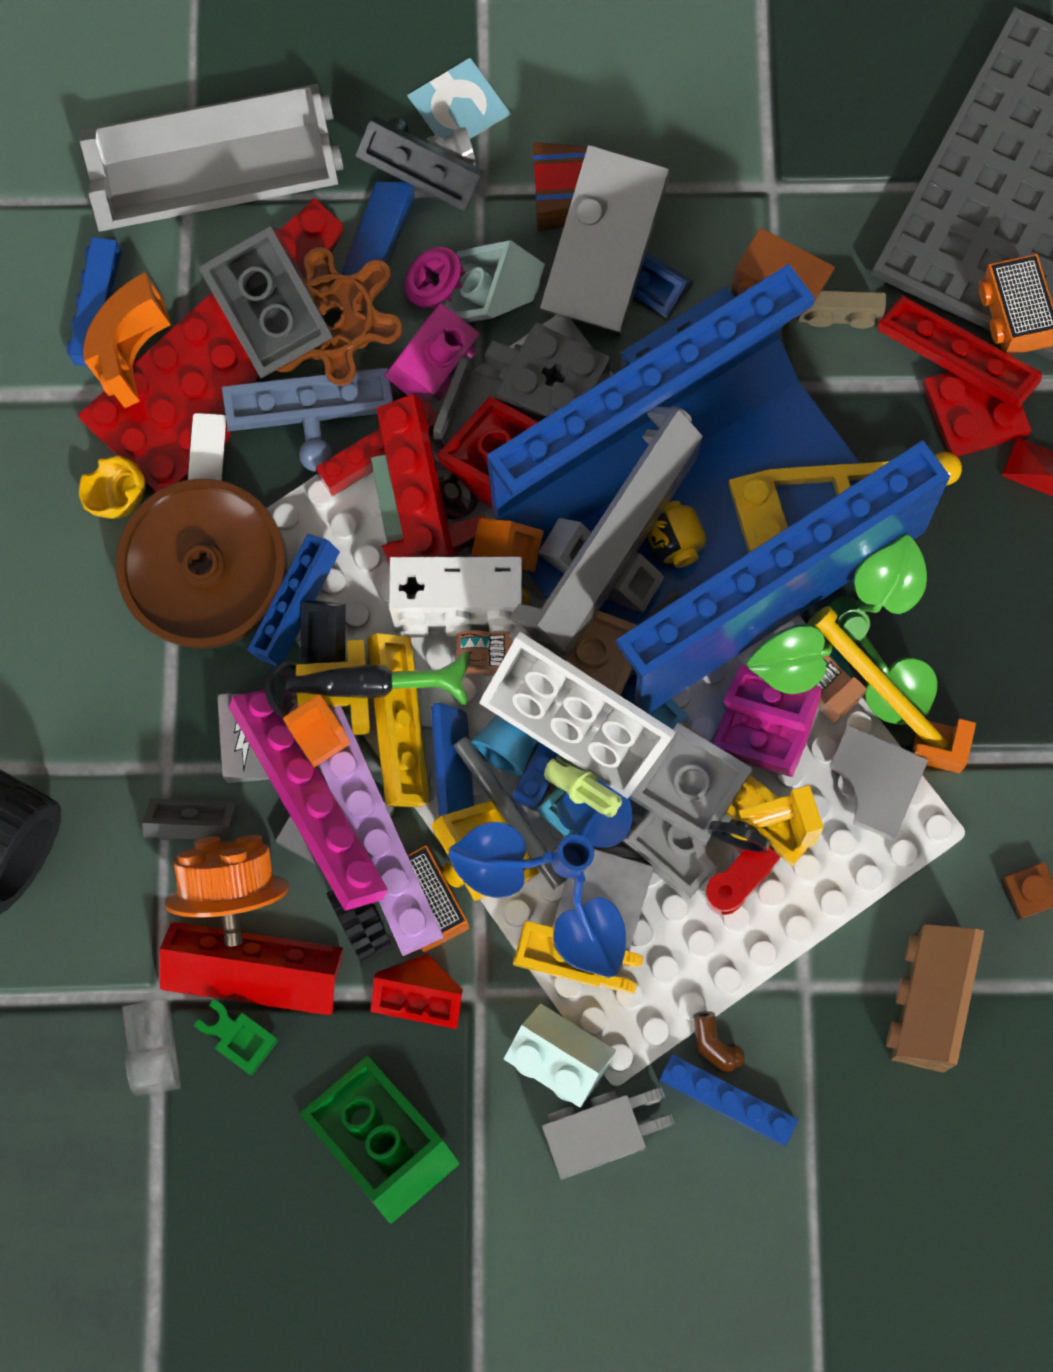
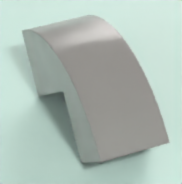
(636, 583)

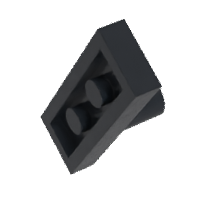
(418, 162)

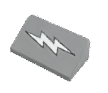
(237, 756)

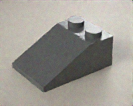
(266, 301)

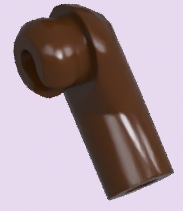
(710, 1047)

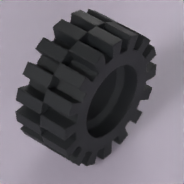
(362, 929)

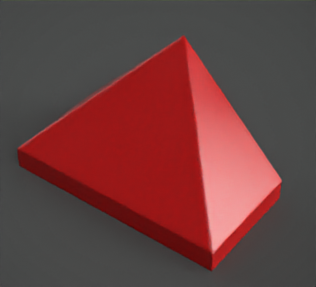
(1030, 466)
(417, 992)

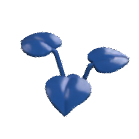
(493, 865)

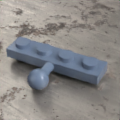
(305, 402)

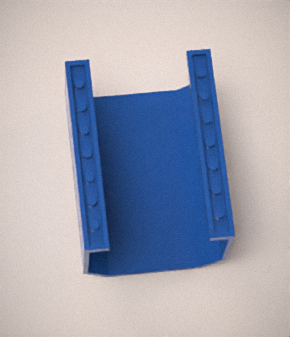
(752, 419)

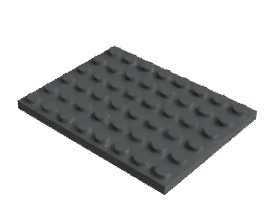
(987, 183)

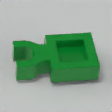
(241, 1041)

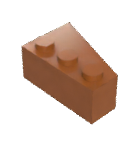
(769, 254)

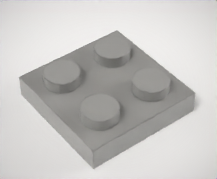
(691, 783)

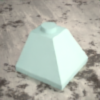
(495, 281)

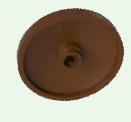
(200, 563)

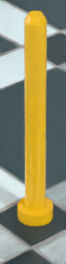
(825, 621)

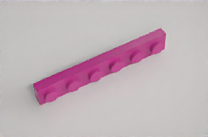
(309, 803)

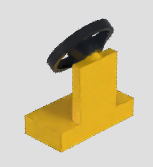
(359, 706)
(797, 807)

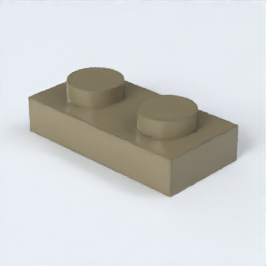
(840, 307)

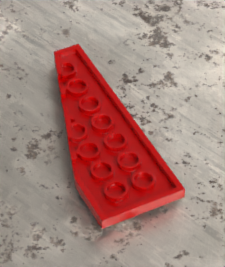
(188, 370)

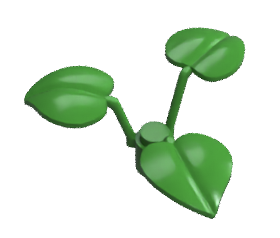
(887, 578)

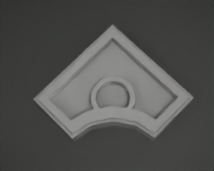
(880, 778)
(672, 853)

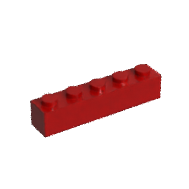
(356, 461)

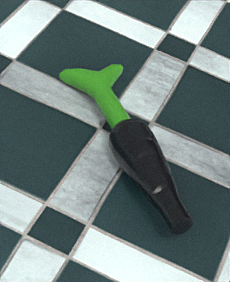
(378, 681)

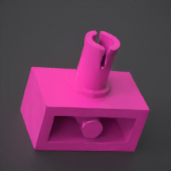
(433, 354)

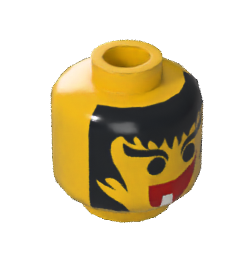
(677, 535)

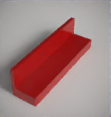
(255, 972)

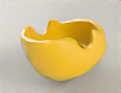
(113, 488)

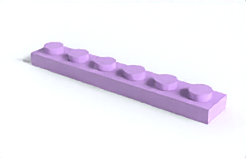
(365, 810)

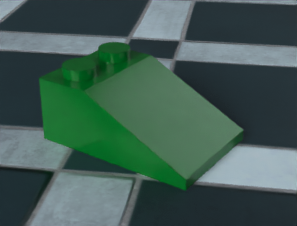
(379, 1139)

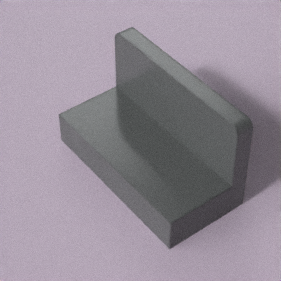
(464, 397)

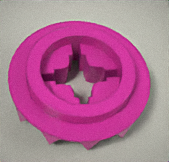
(419, 281)

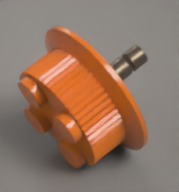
(225, 881)

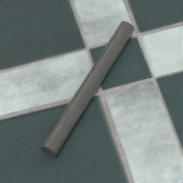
(505, 806)

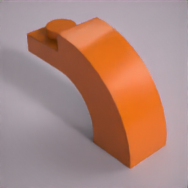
(120, 331)

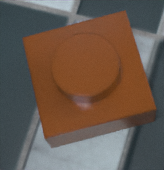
(1030, 890)

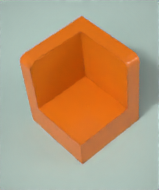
(507, 539)
(316, 730)
(959, 743)

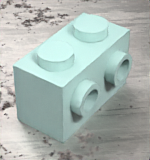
(559, 1055)

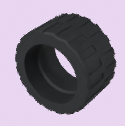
(26, 836)

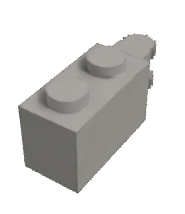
(601, 1132)

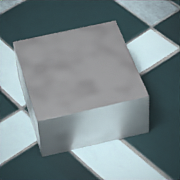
(618, 881)

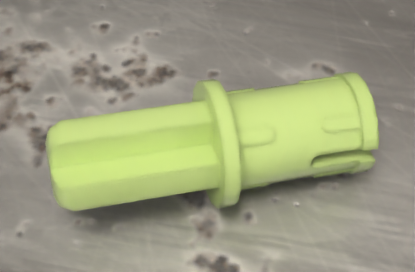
(582, 786)

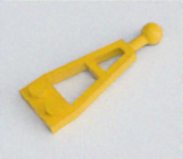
(759, 504)

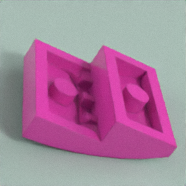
(766, 724)

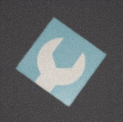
(459, 100)

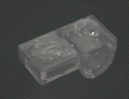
(151, 1048)

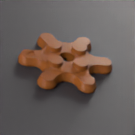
(359, 319)

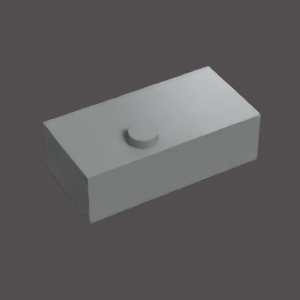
(605, 239)

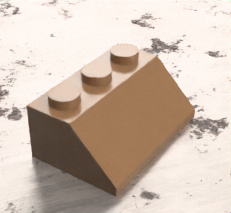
(935, 996)

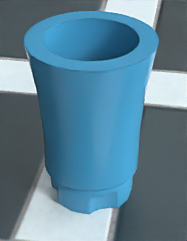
(504, 746)

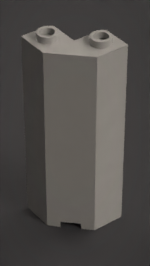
(210, 157)
(616, 536)

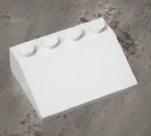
(575, 715)

